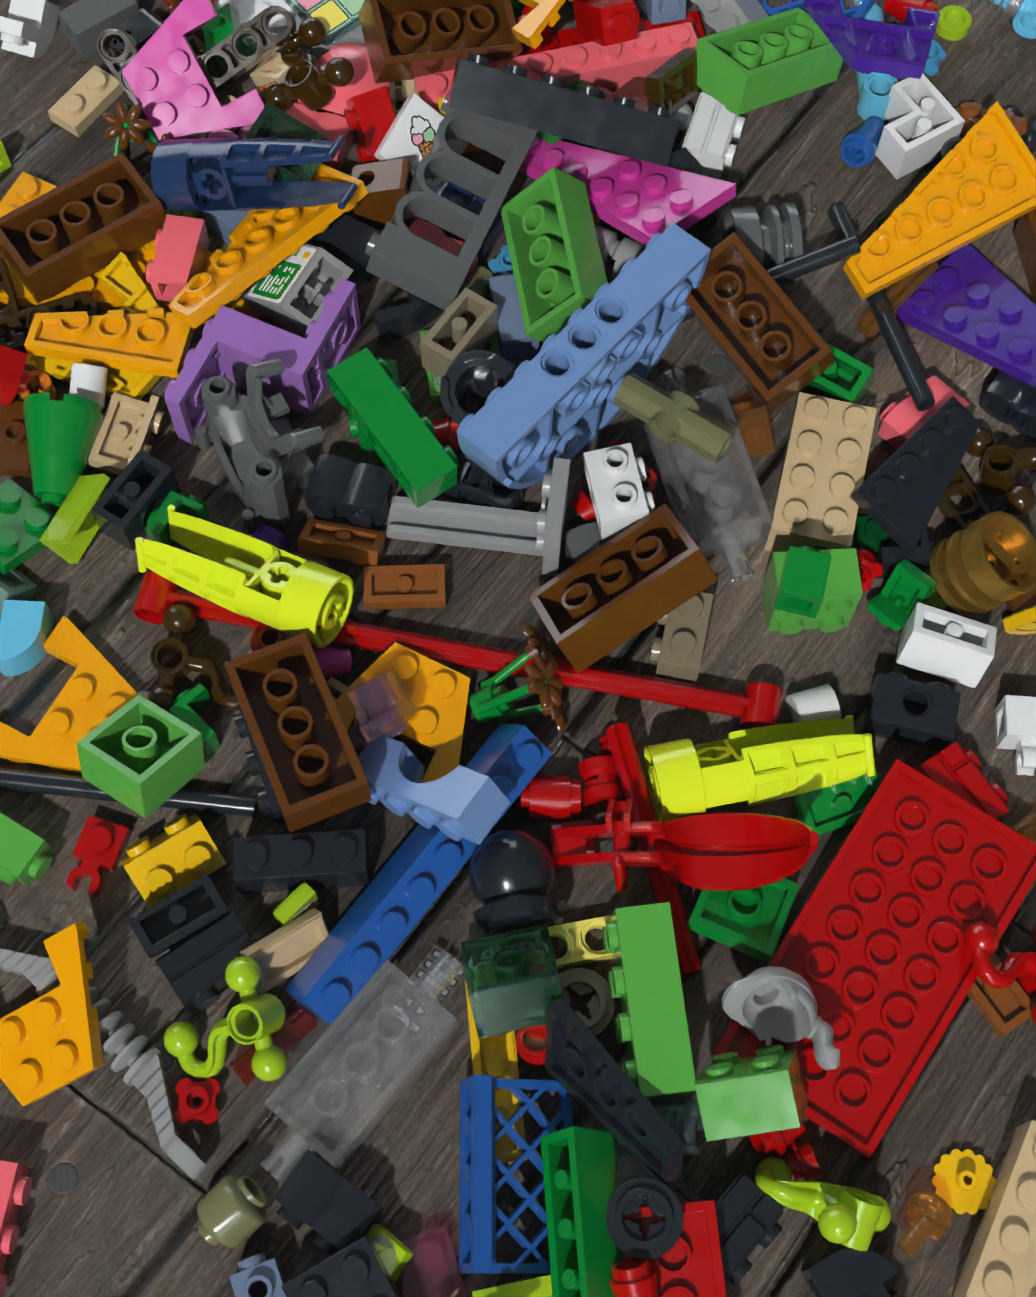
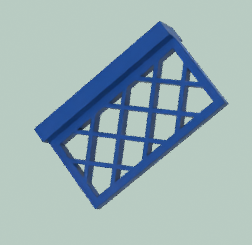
(478, 1166)

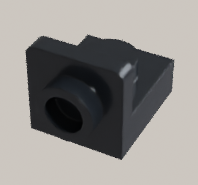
(893, 554)

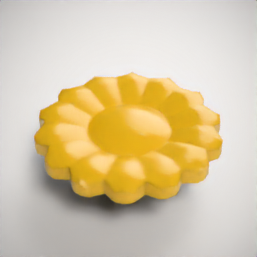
(964, 1181)

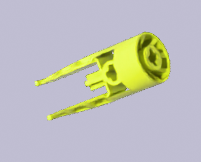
(251, 578)
(755, 765)

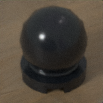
(472, 381)
(512, 880)

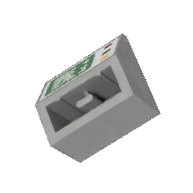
(297, 288)

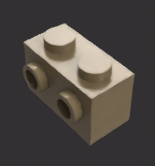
(463, 327)
(683, 640)

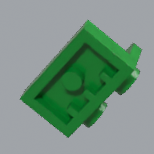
(836, 805)

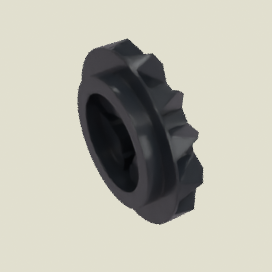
(627, 1233)

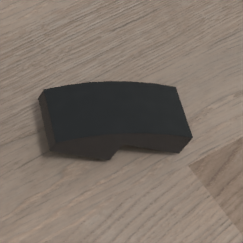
(404, 319)

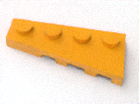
(131, 342)

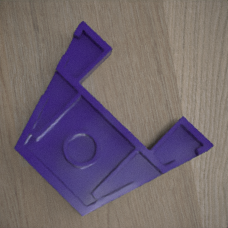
(877, 45)

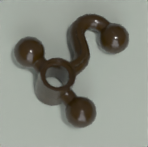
(303, 77)
(1018, 498)
(179, 621)

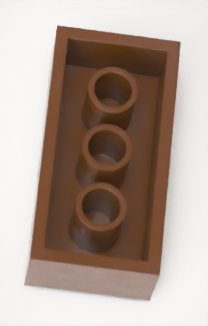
(430, 35)
(80, 227)
(757, 325)
(622, 588)
(298, 732)

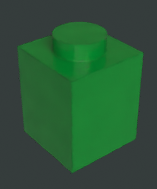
(803, 581)

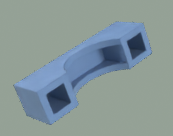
(458, 804)

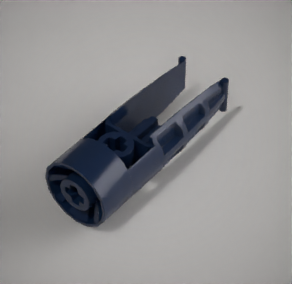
(240, 173)

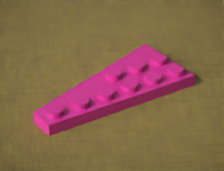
(630, 192)

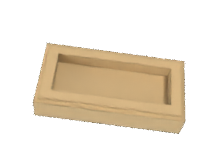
(287, 948)

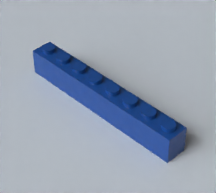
(407, 886)

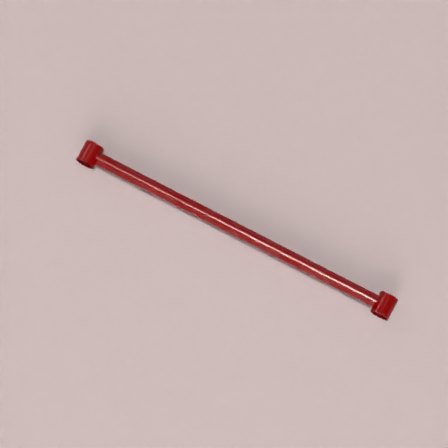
(755, 707)

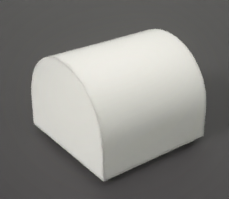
(89, 382)
(814, 704)

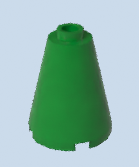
(59, 442)

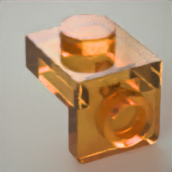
(754, 428)

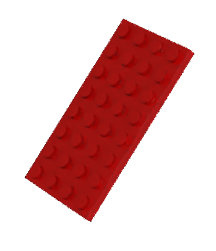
(889, 946)

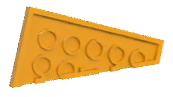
(966, 196)
(255, 248)

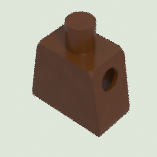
(386, 186)

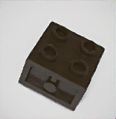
(665, 87)

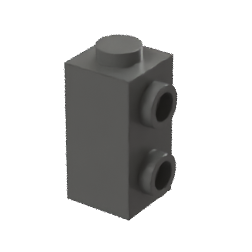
(88, 18)

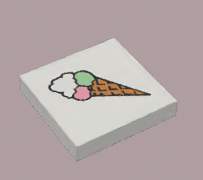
(413, 135)

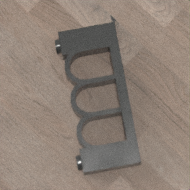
(420, 265)

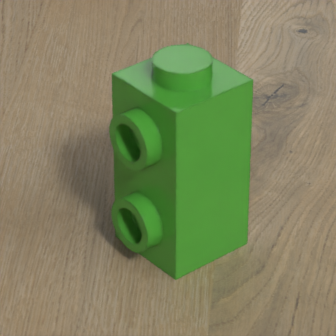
(22, 853)

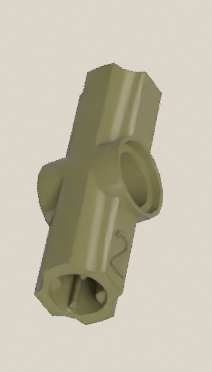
(674, 417)

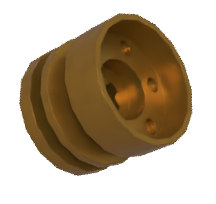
(985, 564)

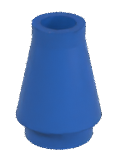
(861, 144)

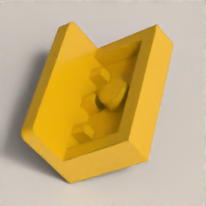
(171, 858)

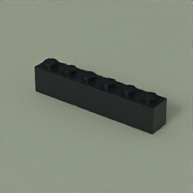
(561, 111)

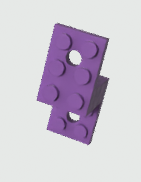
(236, 340)

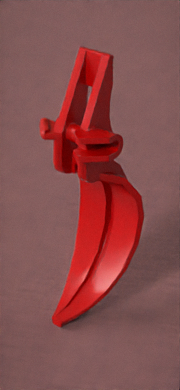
(697, 849)

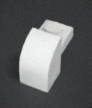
(29, 27)

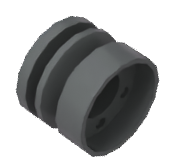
(772, 240)

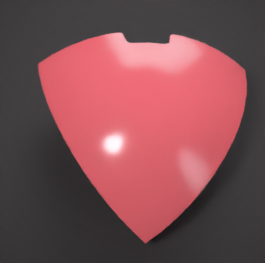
(363, 76)

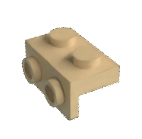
(125, 432)

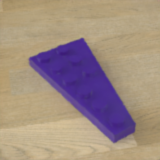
(976, 312)

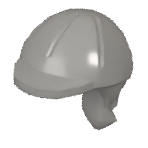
(782, 1008)

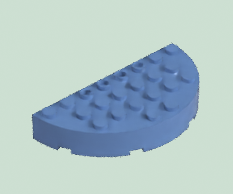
(570, 386)

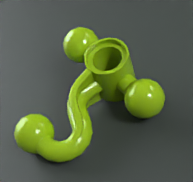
(268, 1061)
(842, 1212)

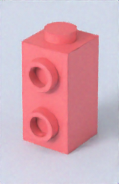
(178, 256)

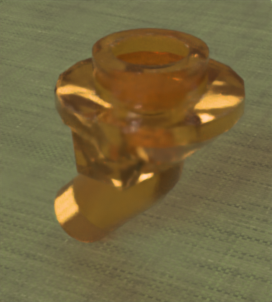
(929, 1217)

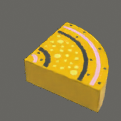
(1021, 622)

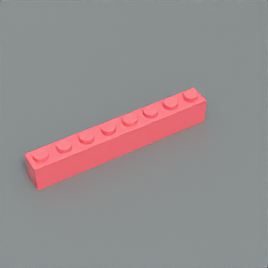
(591, 62)

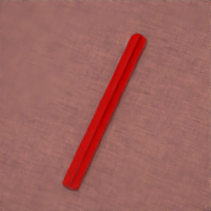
(662, 885)

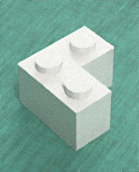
(917, 126)

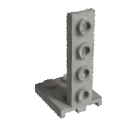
(490, 527)

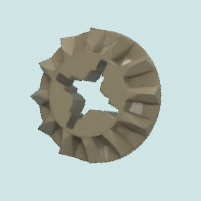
(584, 983)

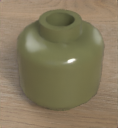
(231, 1211)

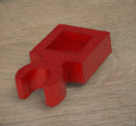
(98, 849)

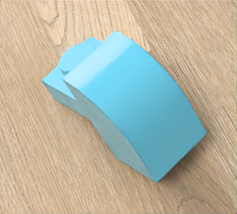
(22, 635)

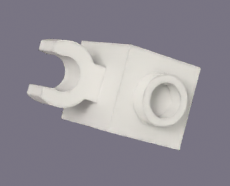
(1017, 730)

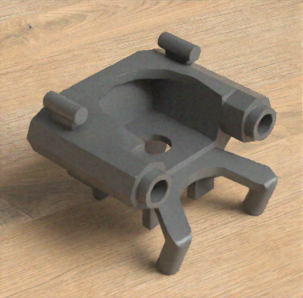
(258, 455)

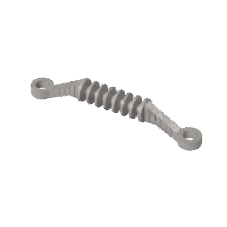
(145, 1069)

